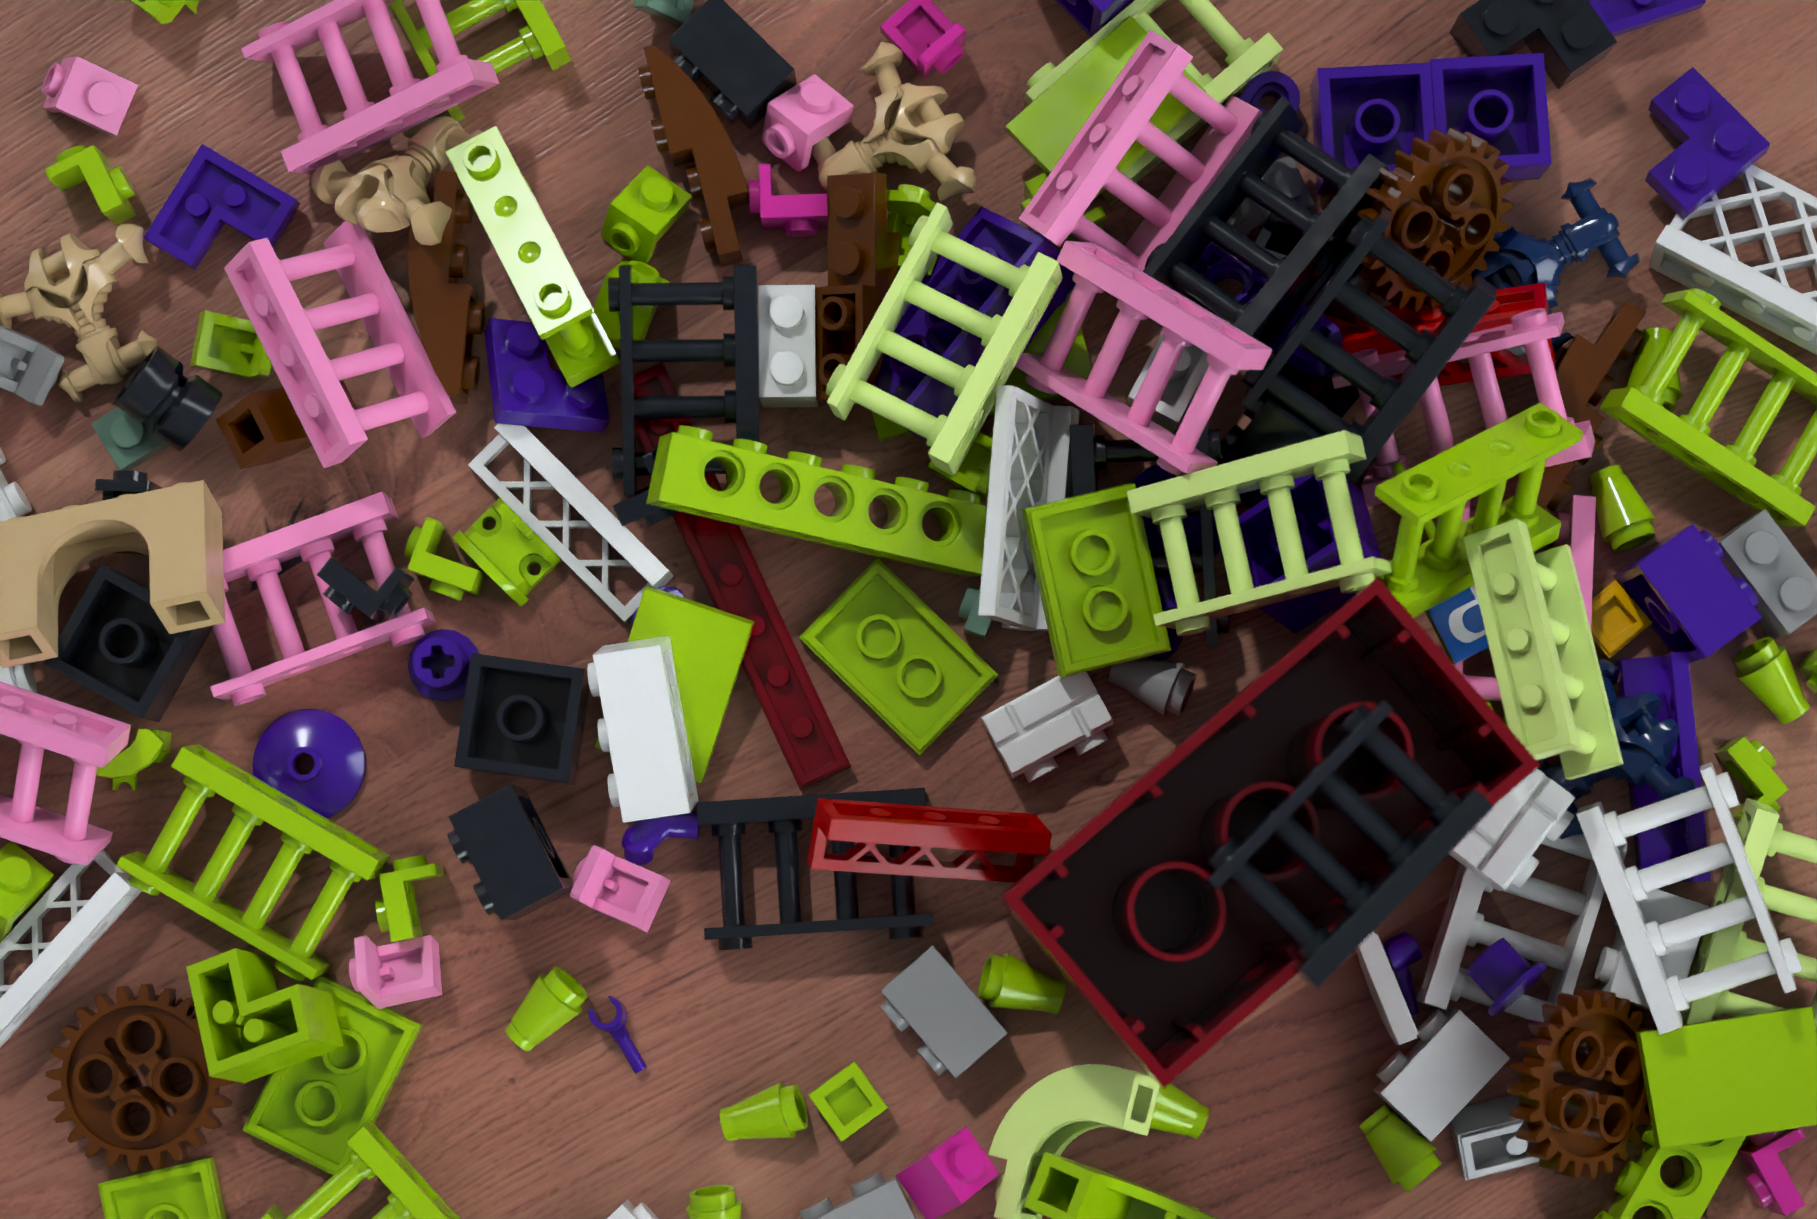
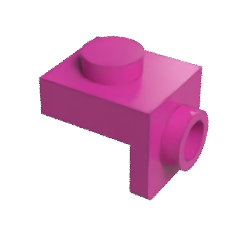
(925, 37)
(796, 214)
(1768, 1178)

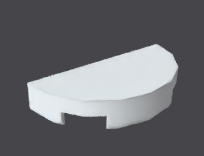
(1386, 990)

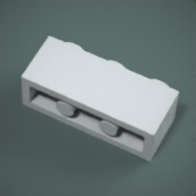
(643, 729)

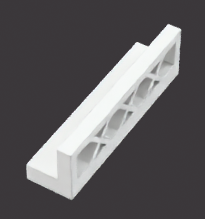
(584, 502)
(68, 946)

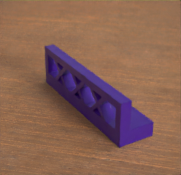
(1671, 681)

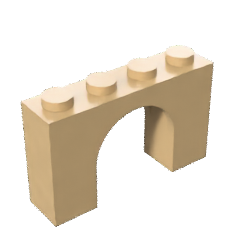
(43, 551)

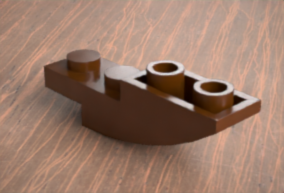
(696, 135)
(859, 270)
(444, 310)
(1584, 379)

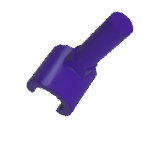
(1401, 952)
(620, 1034)

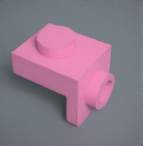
(88, 94)
(803, 119)
(618, 888)
(396, 971)

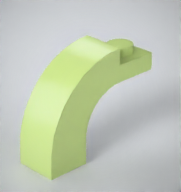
(1058, 1112)

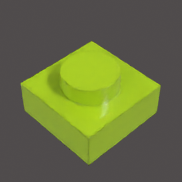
(848, 1101)

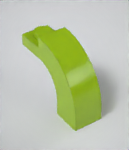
(1083, 1192)

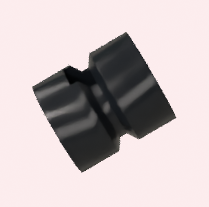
(168, 398)

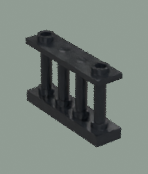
(1292, 278)
(735, 350)
(1424, 350)
(1095, 452)
(784, 820)
(1407, 859)

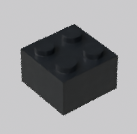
(123, 648)
(523, 719)
(509, 854)

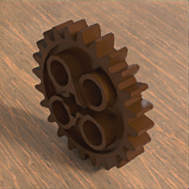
(1442, 211)
(104, 1114)
(1573, 1126)

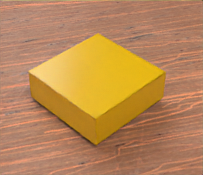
(1615, 619)

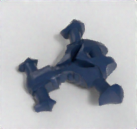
(1531, 261)
(1643, 747)

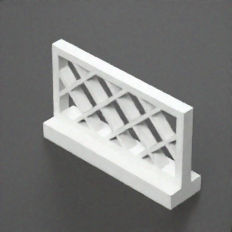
(1735, 284)
(1026, 470)

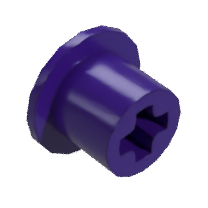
(441, 664)
(1503, 975)

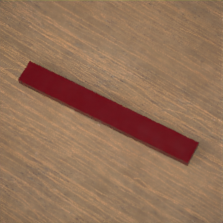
(740, 589)

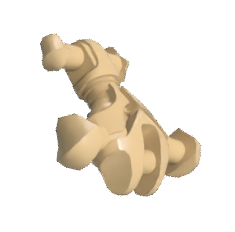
(905, 131)
(393, 189)
(72, 292)

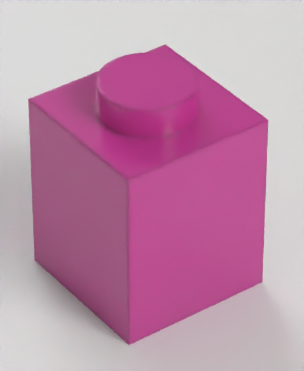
(947, 1174)

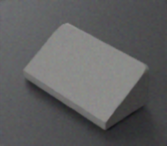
(1487, 1138)

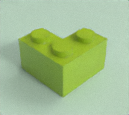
(252, 1026)

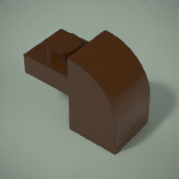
(265, 428)

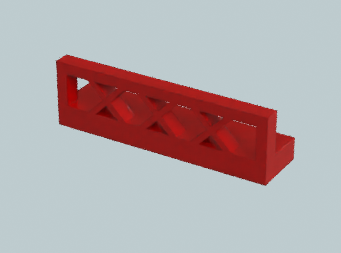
(1507, 304)
(923, 829)

